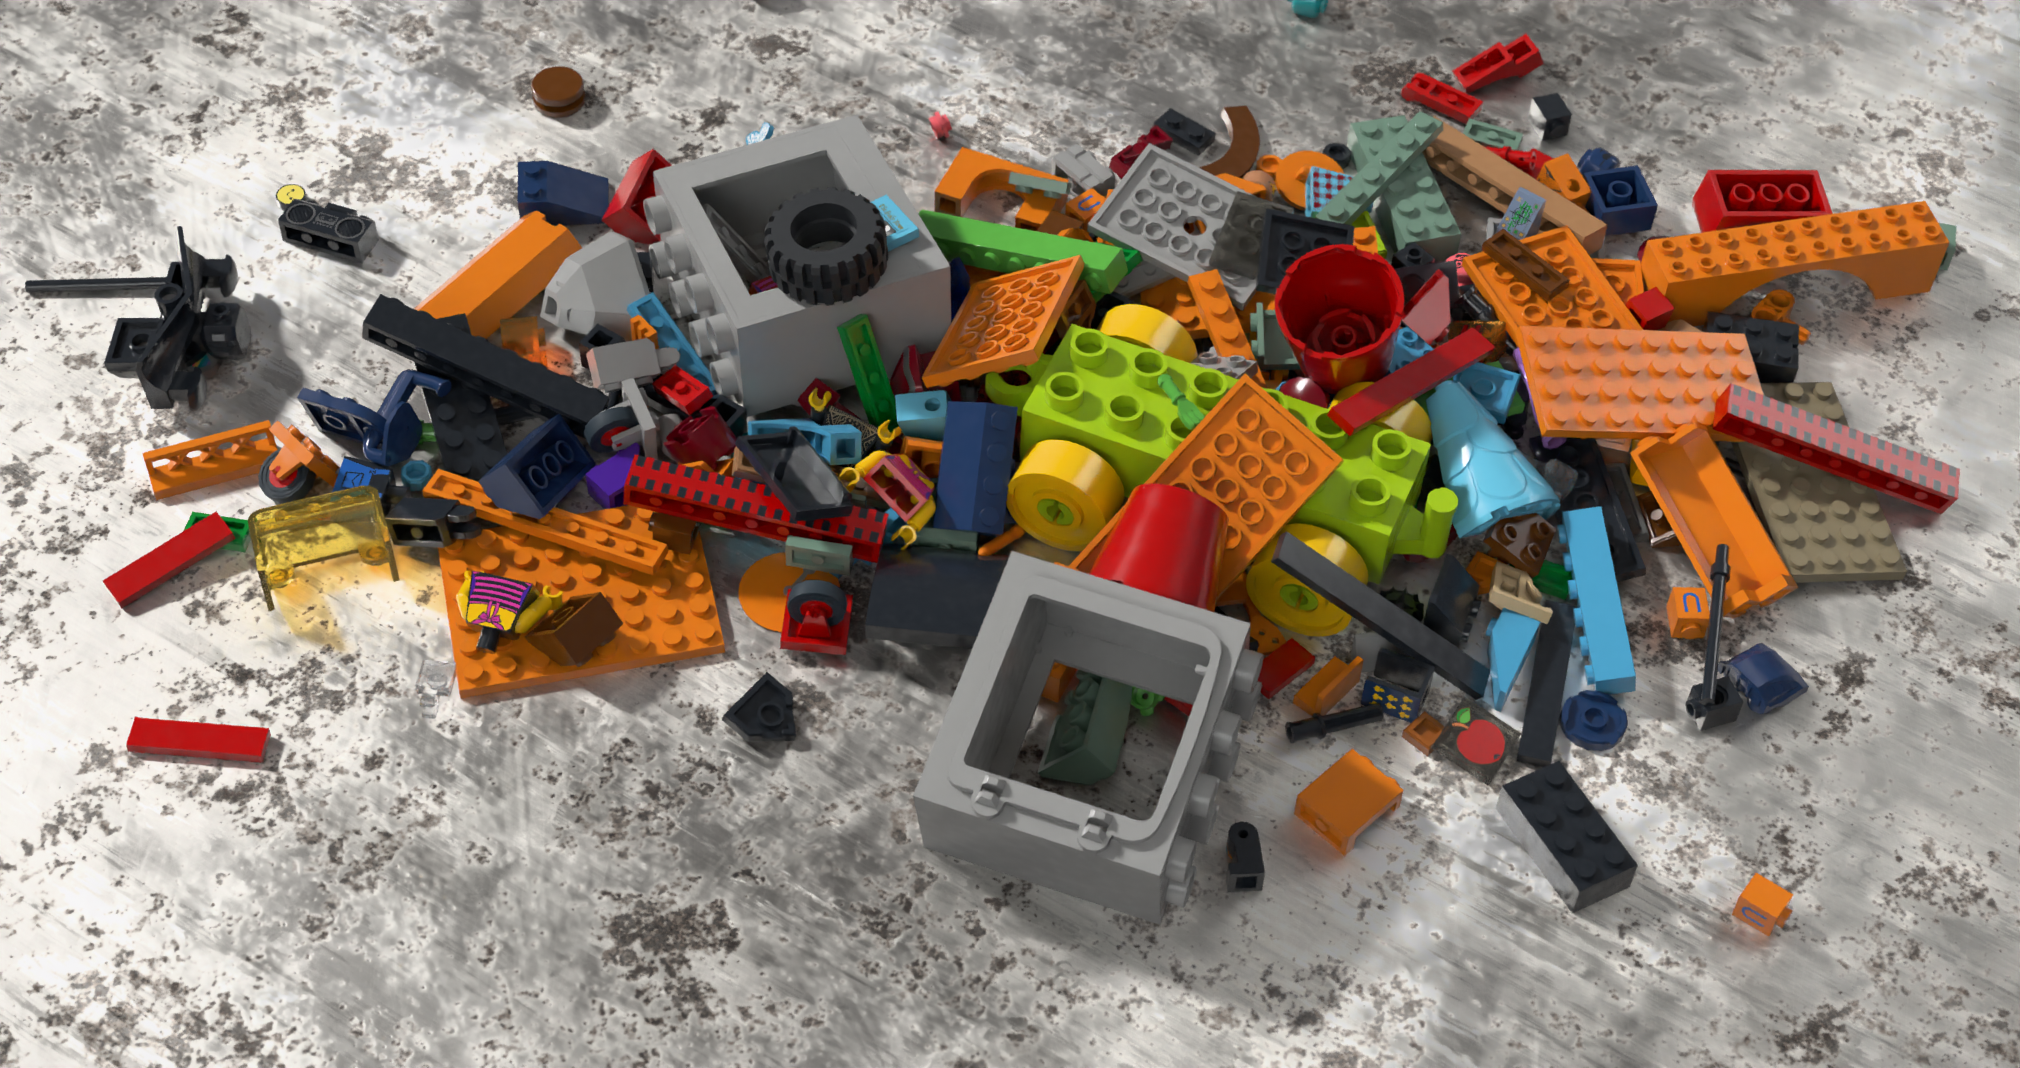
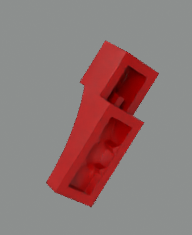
(1498, 63)

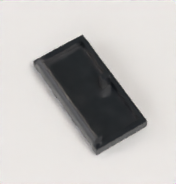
(797, 475)

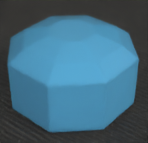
(416, 475)

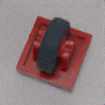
(816, 618)

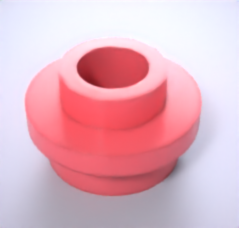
(940, 125)

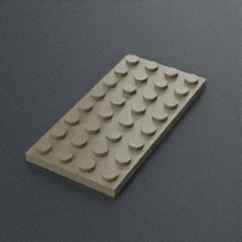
(1817, 519)

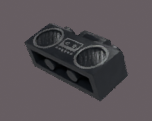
(328, 229)

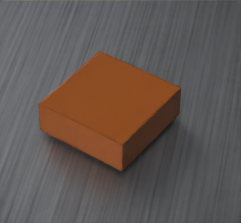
(1423, 733)

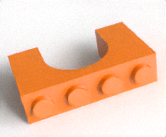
(977, 173)

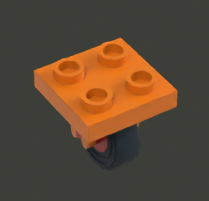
(292, 470)

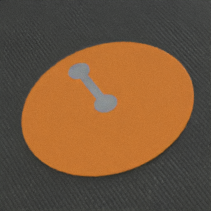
(766, 586)

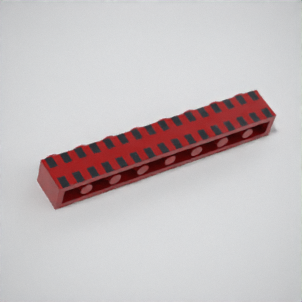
(1836, 448)
(744, 507)

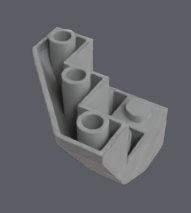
(596, 287)

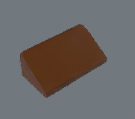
(1658, 526)

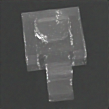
(433, 681)

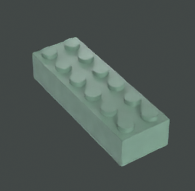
(1413, 203)

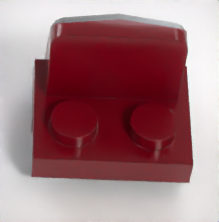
(909, 371)

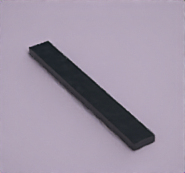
(1380, 615)

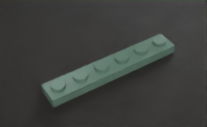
(1382, 169)

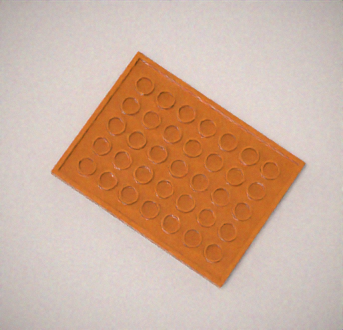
(662, 614)

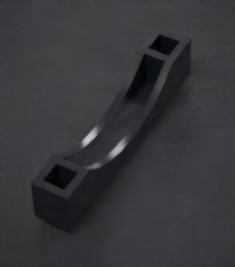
(731, 412)

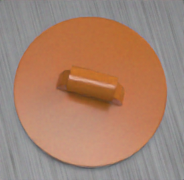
(1293, 173)

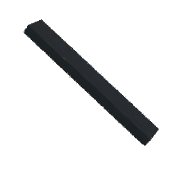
(1547, 686)

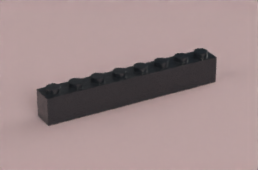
(481, 364)

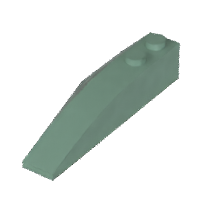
(1090, 733)

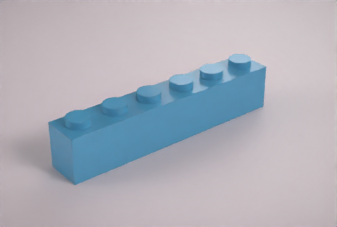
(1598, 601)

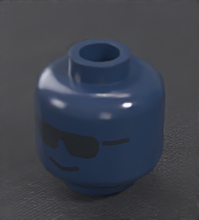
(1597, 160)

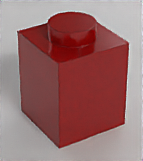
(1651, 309)

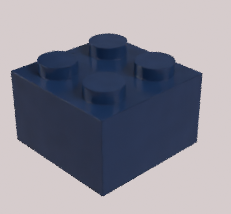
(1621, 200)

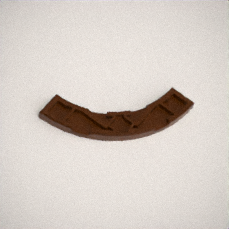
(1244, 143)

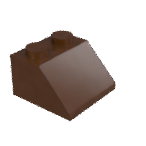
(576, 629)

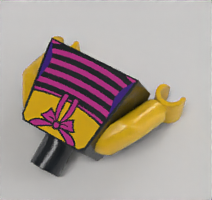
(502, 607)

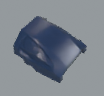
(1763, 678)

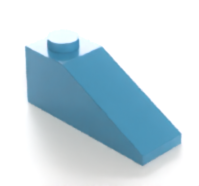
(1507, 651)

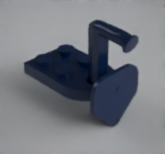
(392, 428)

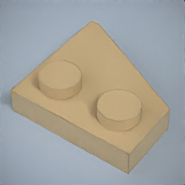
(1515, 591)

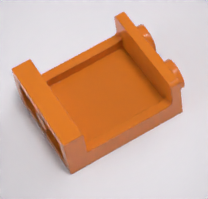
(1347, 800)

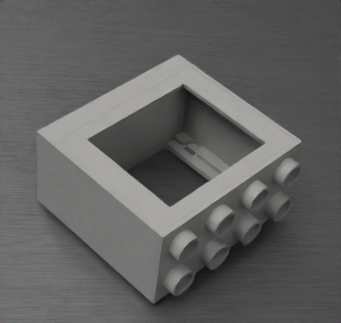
(768, 342)
(1118, 633)

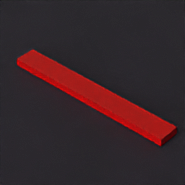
(1410, 381)

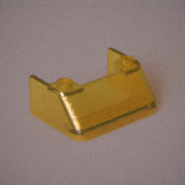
(319, 531)

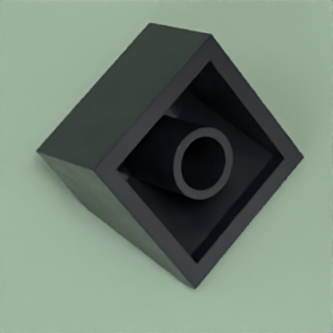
(1453, 603)

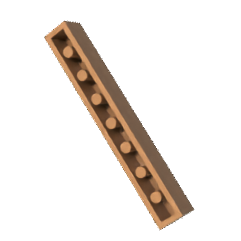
(1498, 182)

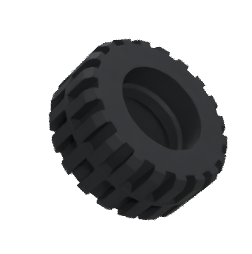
(824, 218)

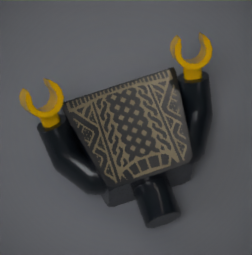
(872, 437)

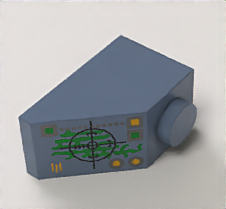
(1523, 215)

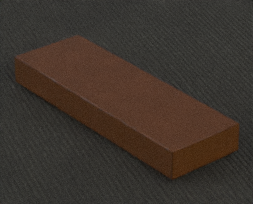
(1525, 265)

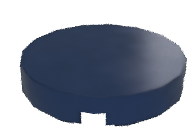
(1593, 720)

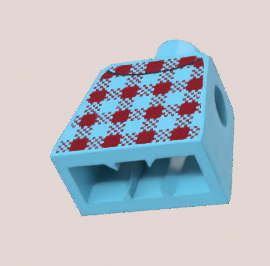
(1322, 187)

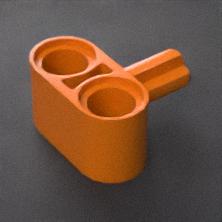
(1778, 307)

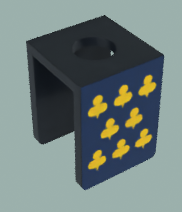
(1402, 672)

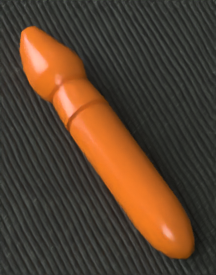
(1000, 542)

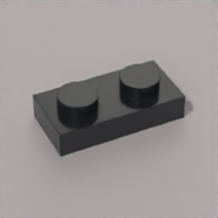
(1185, 131)

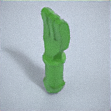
(1187, 411)

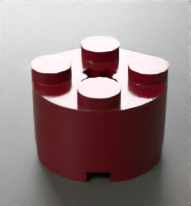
(701, 439)

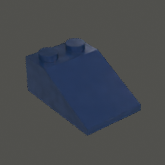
(561, 193)

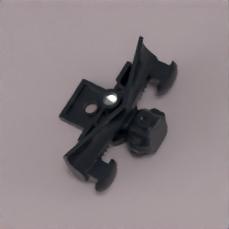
(182, 331)

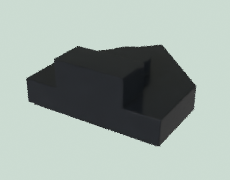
(763, 712)

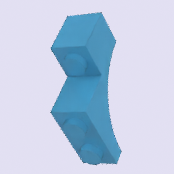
(833, 442)

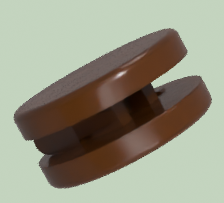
(558, 92)

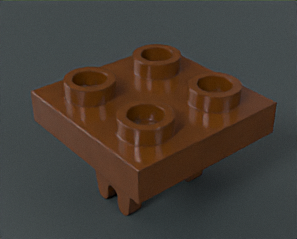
(1521, 541)

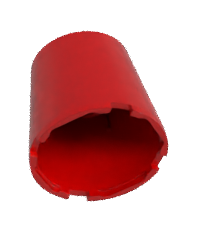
(1341, 315)
(1167, 545)

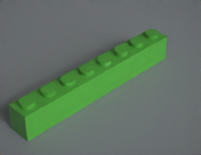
(1017, 249)

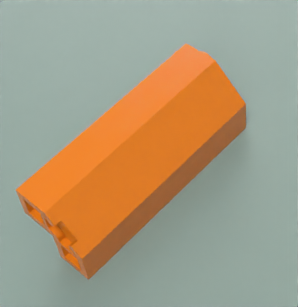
(504, 275)
(1710, 510)

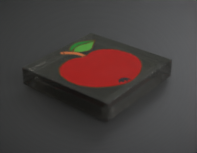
(1476, 740)

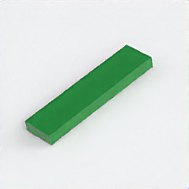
(868, 371)

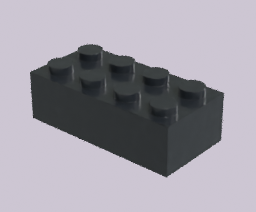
(1566, 836)

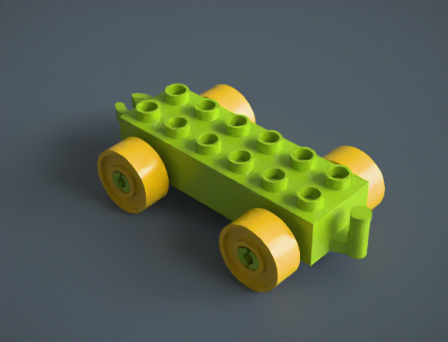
(1104, 426)

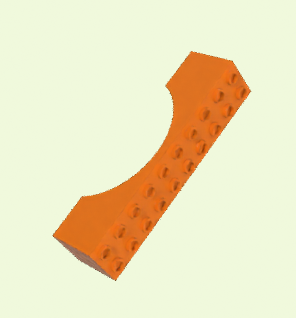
(1887, 247)

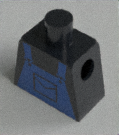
(359, 472)

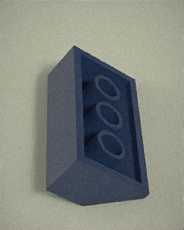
(975, 467)
(538, 470)

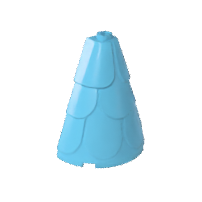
(1483, 464)

